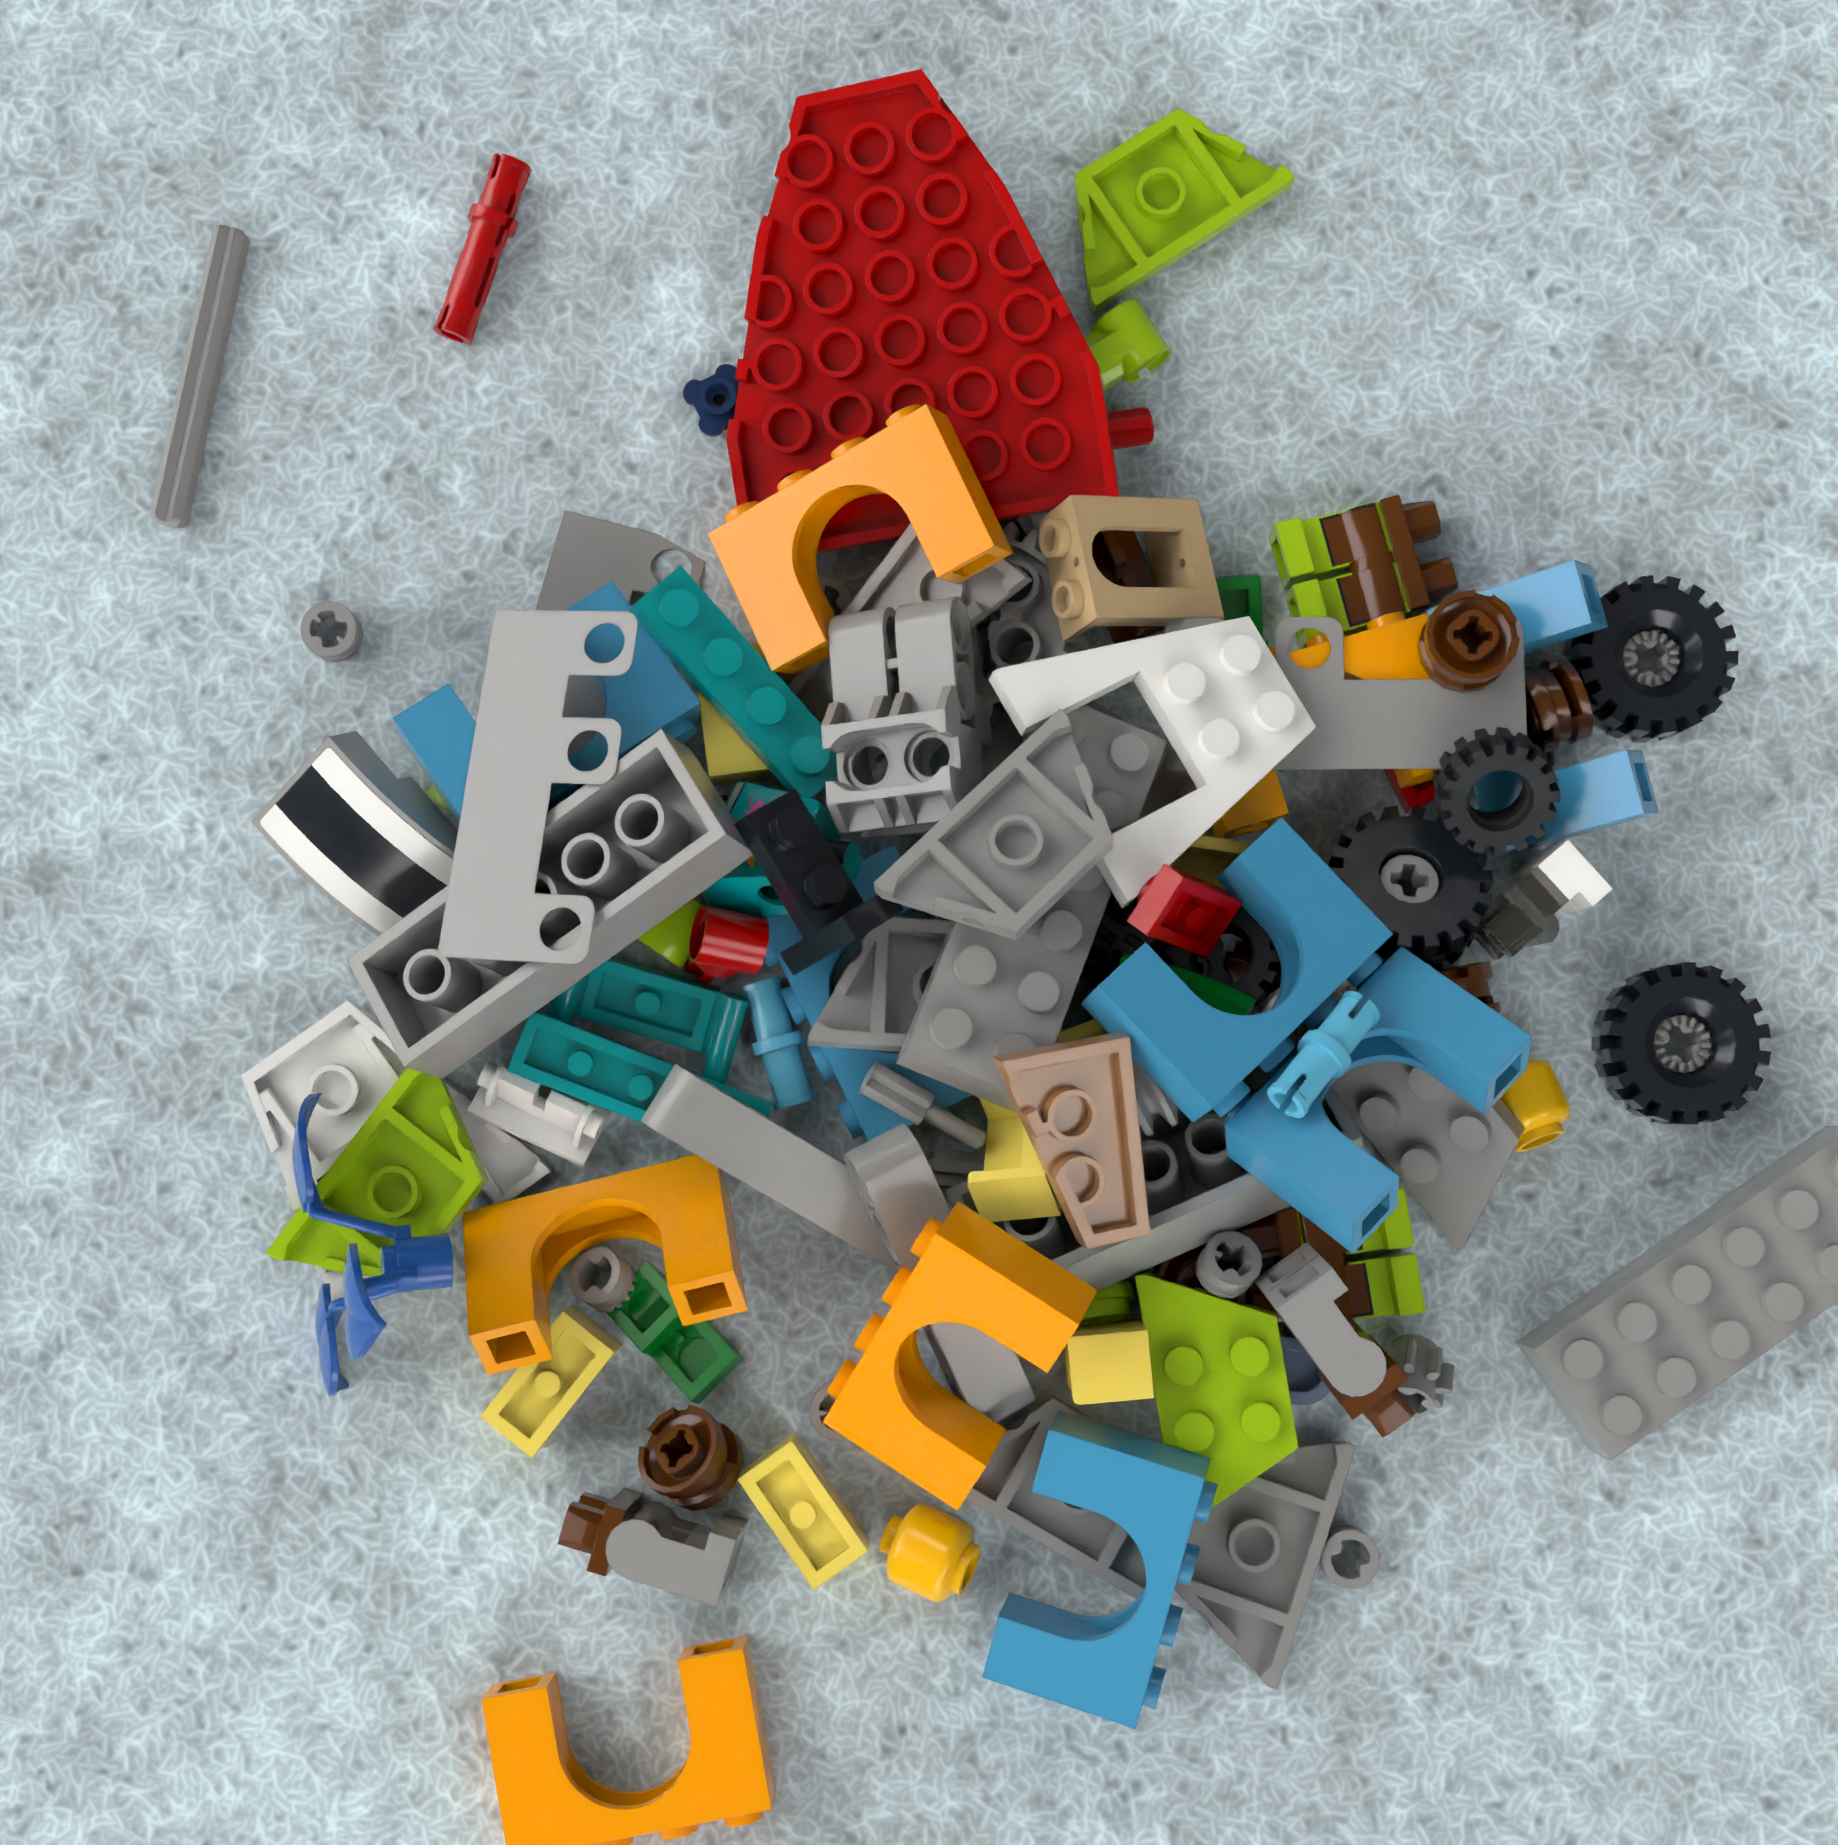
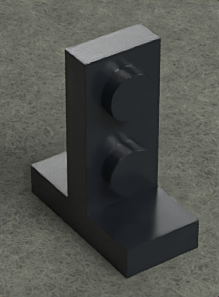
(809, 881)

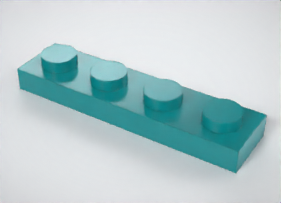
(737, 682)
(599, 1068)

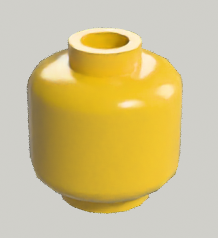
(1538, 1105)
(930, 1552)

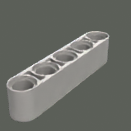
(763, 1157)
(900, 1201)

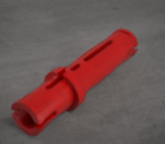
(490, 227)

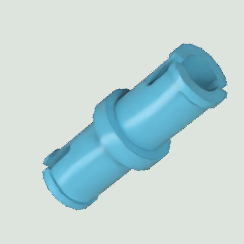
(777, 1043)
(1323, 1054)

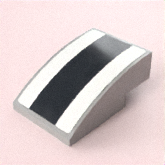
(361, 833)

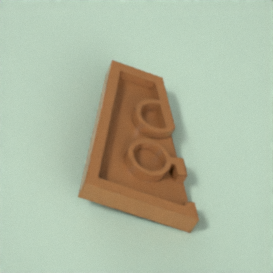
(1085, 1131)

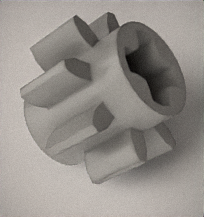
(1423, 1366)

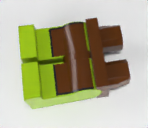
(1360, 564)
(1375, 1283)

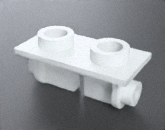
(538, 1113)

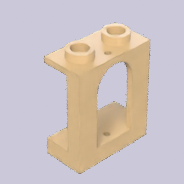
(1176, 554)

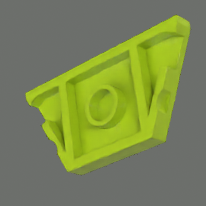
(1163, 200)
(400, 1168)
(1218, 1380)

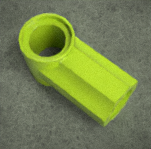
(1126, 343)

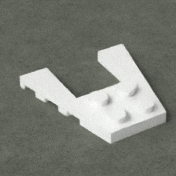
(1215, 701)
(354, 1069)

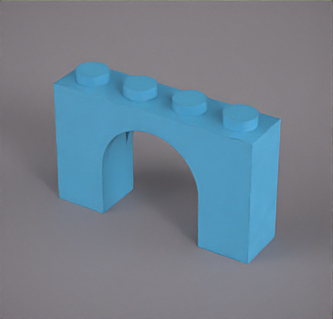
(641, 701)
(1594, 793)
(1320, 940)
(810, 993)
(1421, 1024)
(1108, 1659)

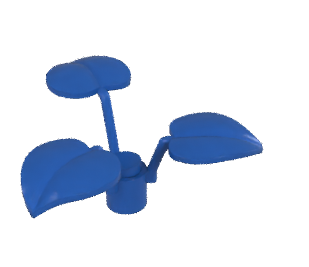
(405, 1267)

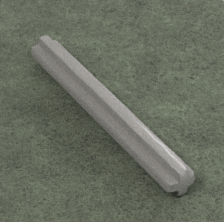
(199, 377)

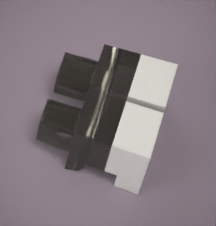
(1530, 898)

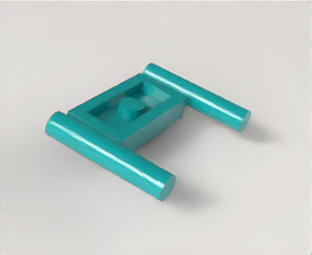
(659, 1008)

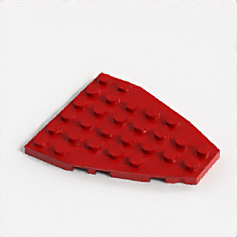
(904, 283)

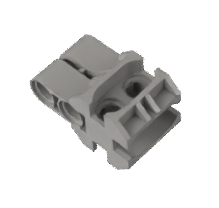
(902, 693)

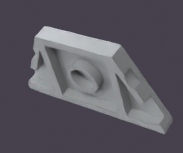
(1008, 842)
(881, 987)
(1432, 1140)
(1068, 1530)
(1265, 1552)

